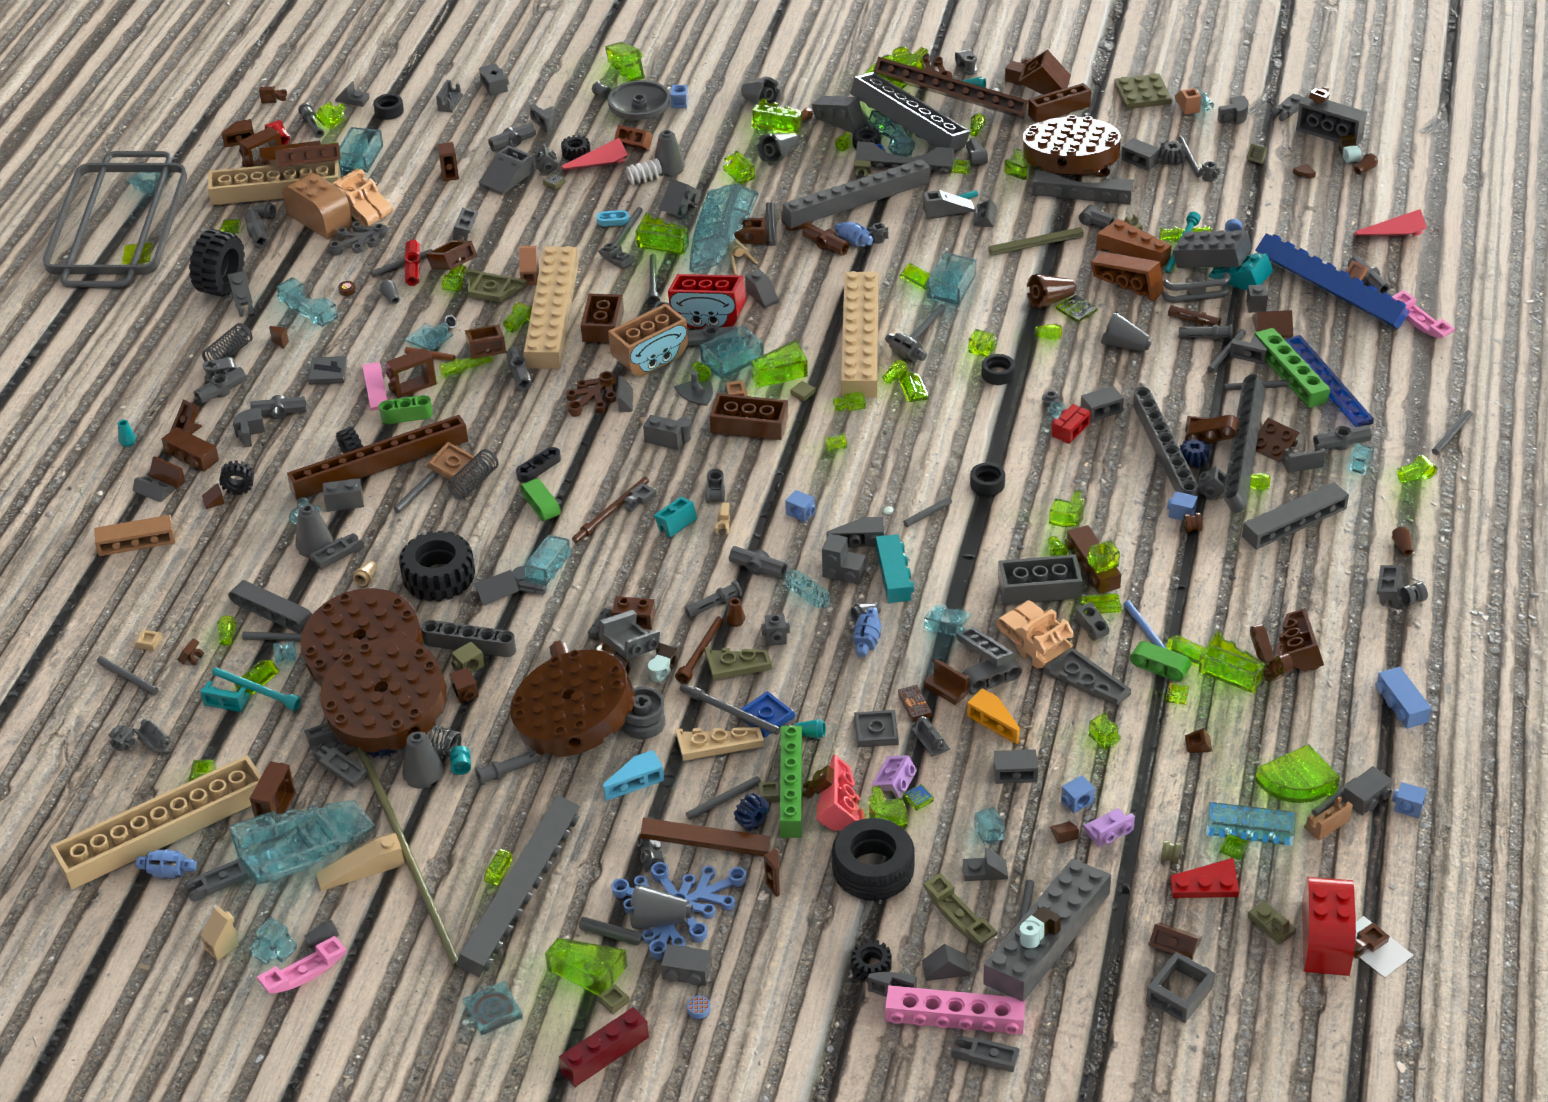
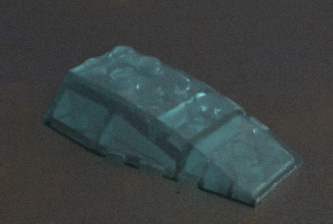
(718, 222)
(296, 840)

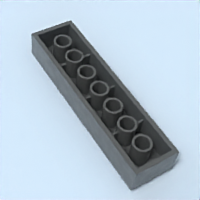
(909, 112)
(1074, 897)

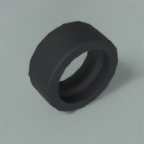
(388, 113)
(994, 377)
(987, 488)

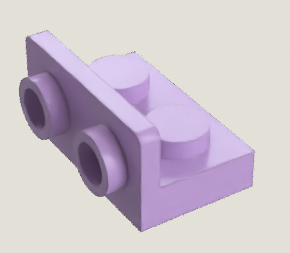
(895, 775)
(1109, 827)

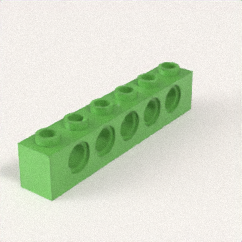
(1292, 367)
(791, 782)

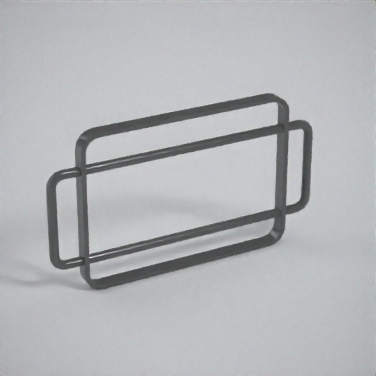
(133, 268)

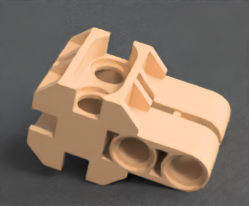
(363, 197)
(1036, 633)

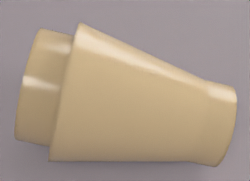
(364, 574)

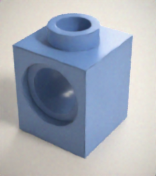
(679, 96)
(800, 505)
(1077, 794)
(1409, 799)

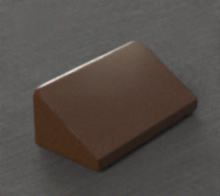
(166, 472)
(771, 867)

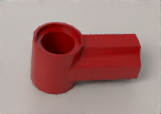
(278, 126)

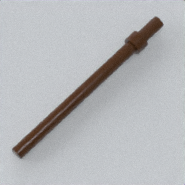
(588, 528)

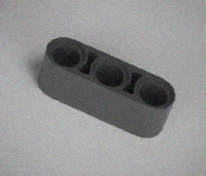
(988, 675)

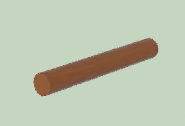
(436, 355)

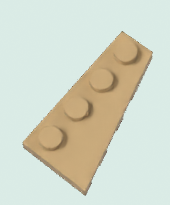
(716, 742)

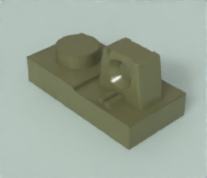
(1271, 922)

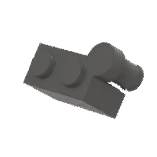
(666, 431)

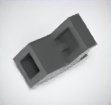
(1235, 111)
(247, 424)

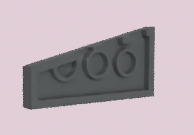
(1084, 674)

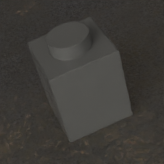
(1256, 298)

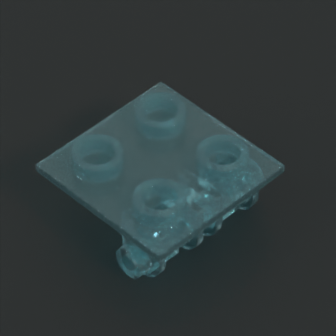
(146, 181)
(430, 336)
(952, 618)

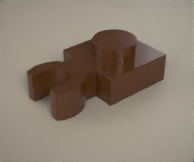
(821, 780)

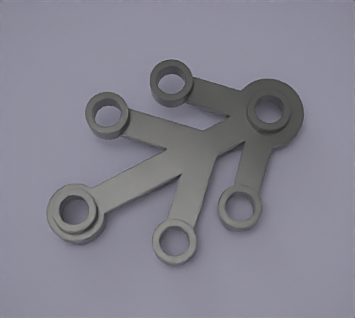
(376, 231)

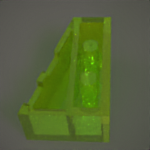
(626, 59)
(775, 118)
(661, 236)
(780, 365)
(1231, 665)
(586, 964)

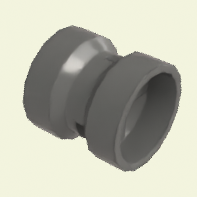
(1413, 593)

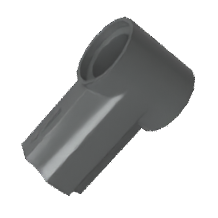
(976, 152)
(1092, 215)

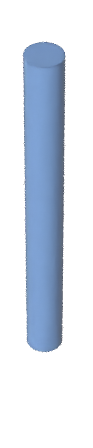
(1143, 624)

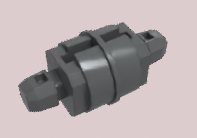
(905, 346)

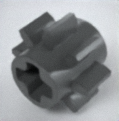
(1209, 171)
(879, 233)
(122, 738)

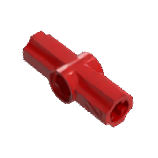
(412, 262)

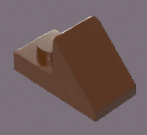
(186, 417)

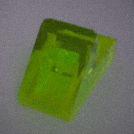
(1016, 165)

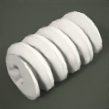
(644, 170)

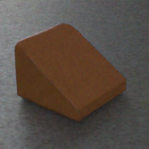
(279, 336)
(213, 497)
(1198, 741)
(1065, 832)

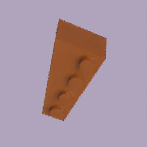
(1130, 241)
(1130, 272)

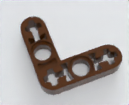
(1276, 666)

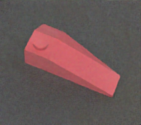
(605, 155)
(1402, 225)
(839, 803)

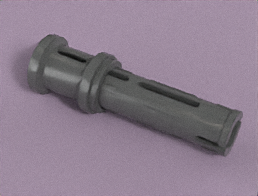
(318, 131)
(1211, 332)
(721, 596)
(497, 769)

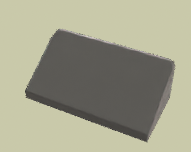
(985, 214)
(625, 395)
(152, 488)

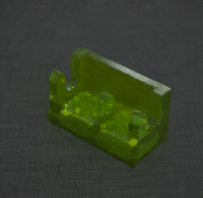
(739, 168)

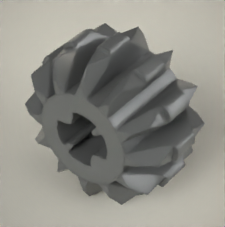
(1172, 152)

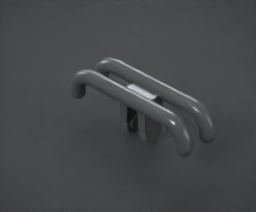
(1196, 289)

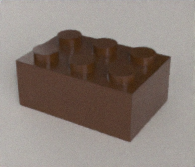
(601, 315)

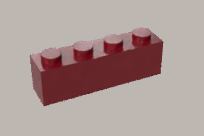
(604, 1047)

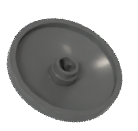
(639, 100)

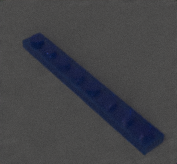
(1338, 391)

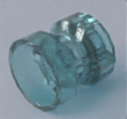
(284, 651)

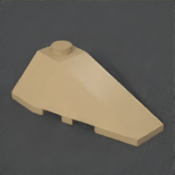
(366, 860)

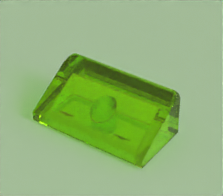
(915, 275)
(913, 387)
(1185, 647)
(260, 674)

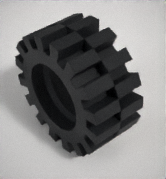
(866, 135)
(574, 147)
(348, 440)
(236, 469)
(870, 950)

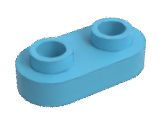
(612, 218)

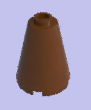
(1048, 289)

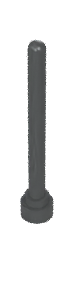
(653, 296)

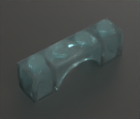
(900, 143)
(318, 310)

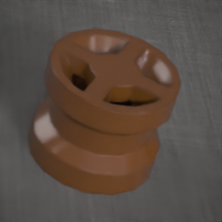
(1192, 522)

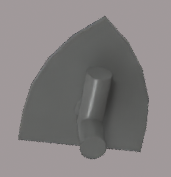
(696, 391)

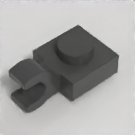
(640, 494)

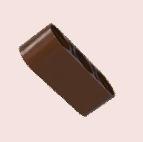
(1213, 429)

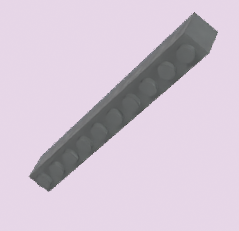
(856, 193)
(517, 887)

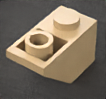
(219, 934)

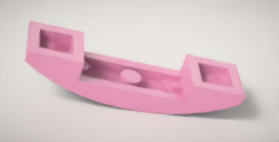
(1422, 320)
(374, 384)
(304, 970)

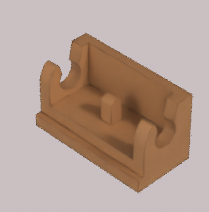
(1329, 819)

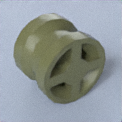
(1170, 851)

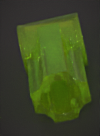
(453, 280)
(519, 314)
(1419, 468)

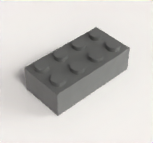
(1330, 120)
(1212, 249)
(1039, 579)

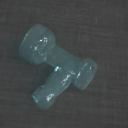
(293, 516)

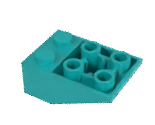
(1253, 271)

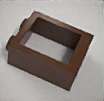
(246, 145)
(447, 256)
(485, 338)
(405, 362)
(273, 790)

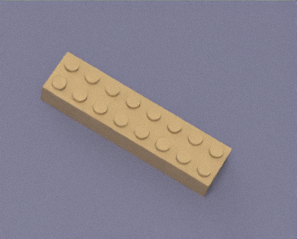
(263, 182)

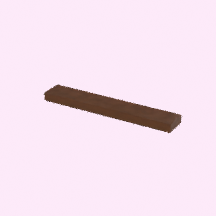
(704, 837)

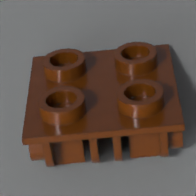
(1275, 438)

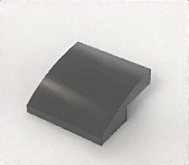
(323, 735)

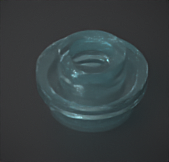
(1056, 408)

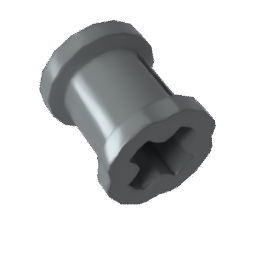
(599, 89)

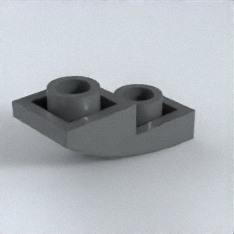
(615, 255)

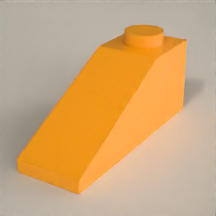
(991, 713)

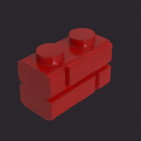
(1070, 423)

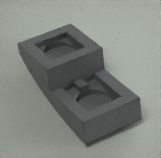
(879, 981)

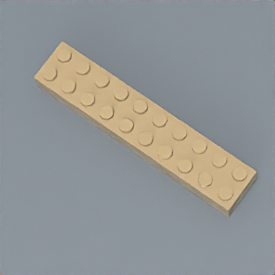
(551, 308)
(860, 333)
(156, 822)

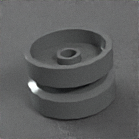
(647, 714)

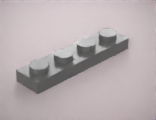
(985, 646)

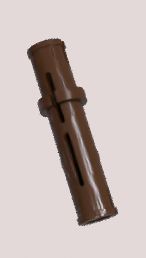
(1176, 312)

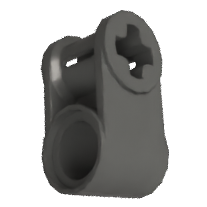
(966, 61)
(218, 366)
(715, 486)

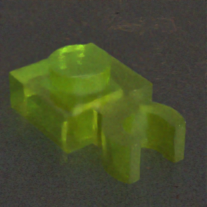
(851, 401)

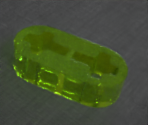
(498, 866)

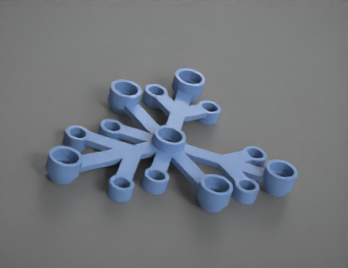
(697, 930)

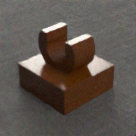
(189, 652)

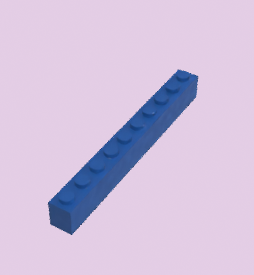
(1333, 281)

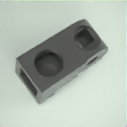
(1091, 621)

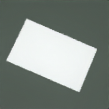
(1387, 957)

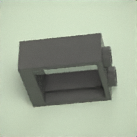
(1172, 1003)

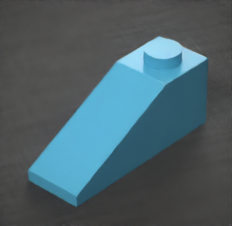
(634, 775)

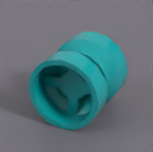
(460, 760)

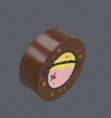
(346, 288)

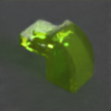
(330, 115)
(1067, 513)
(891, 810)

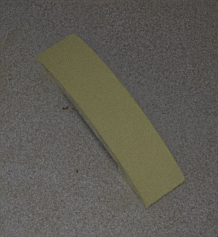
(956, 911)

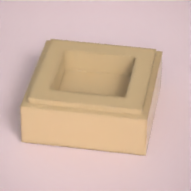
(148, 640)

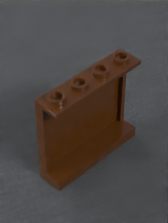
(299, 153)

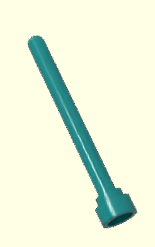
(1192, 220)
(291, 701)

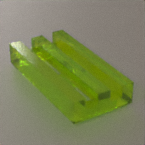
(1104, 603)

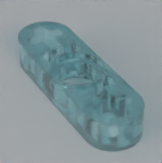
(813, 596)

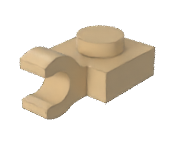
(723, 517)

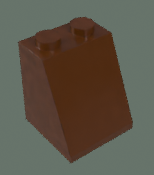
(1044, 74)

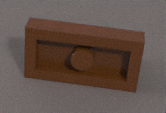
(947, 682)
(1174, 940)

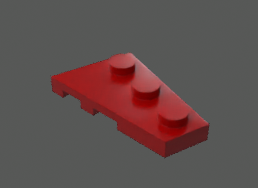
(1206, 881)

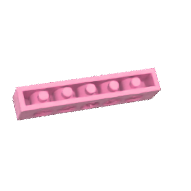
(954, 1010)

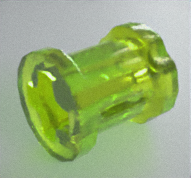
(841, 444)

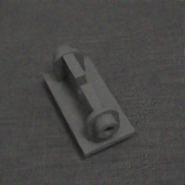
(153, 736)
(930, 737)
(649, 852)

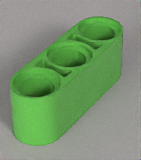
(405, 409)
(540, 499)
(1160, 661)

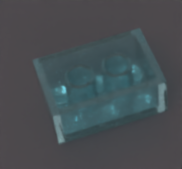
(360, 149)
(951, 278)
(731, 351)

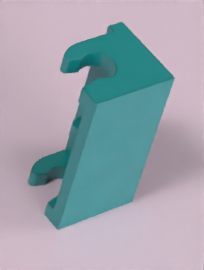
(676, 516)
(224, 698)

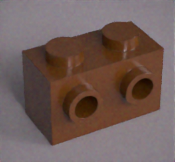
(643, 607)

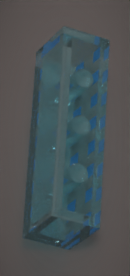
(1251, 823)

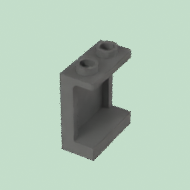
(626, 636)

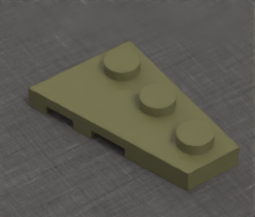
(735, 663)

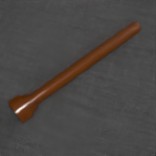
(685, 673)

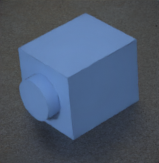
(1181, 504)

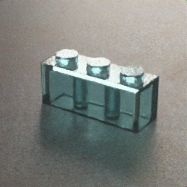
(547, 560)

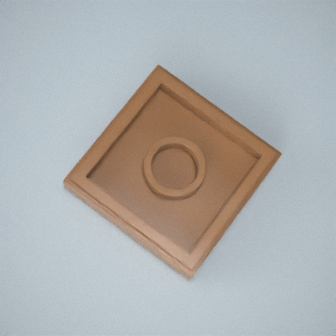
(450, 461)

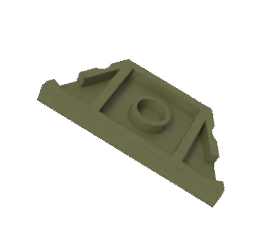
(492, 286)

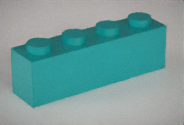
(894, 569)

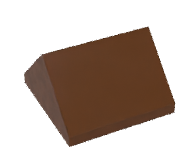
(1279, 320)

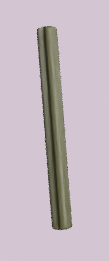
(1036, 241)

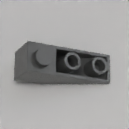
(942, 203)
(861, 531)

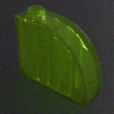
(1298, 777)

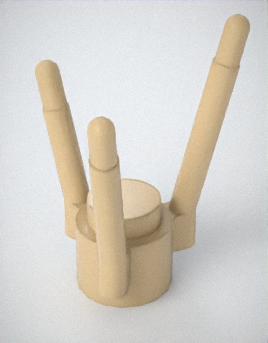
(737, 250)

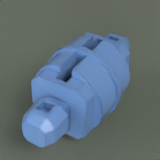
(853, 233)
(867, 632)
(165, 869)

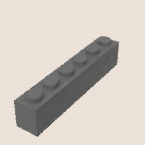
(1295, 515)

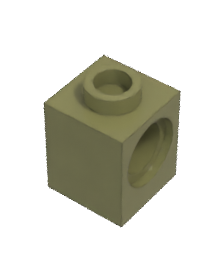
(467, 657)

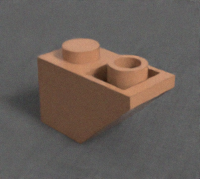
(1189, 100)
(528, 264)

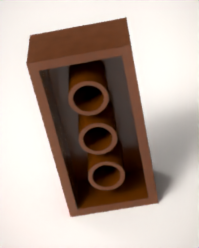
(749, 416)

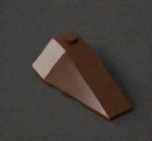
(1299, 641)

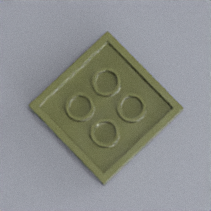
(1142, 91)

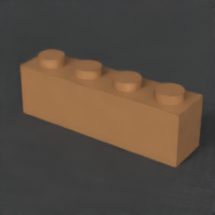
(134, 535)

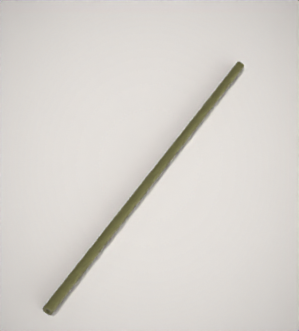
(452, 955)

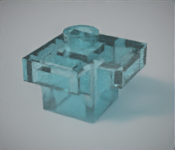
(272, 942)

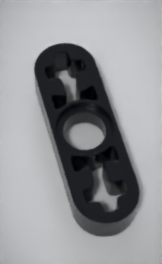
(528, 470)

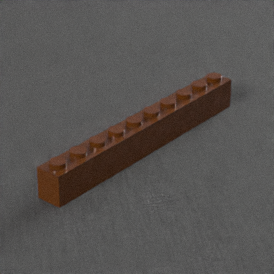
(951, 87)
(378, 456)

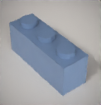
(1403, 697)

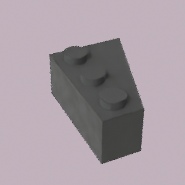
(840, 112)

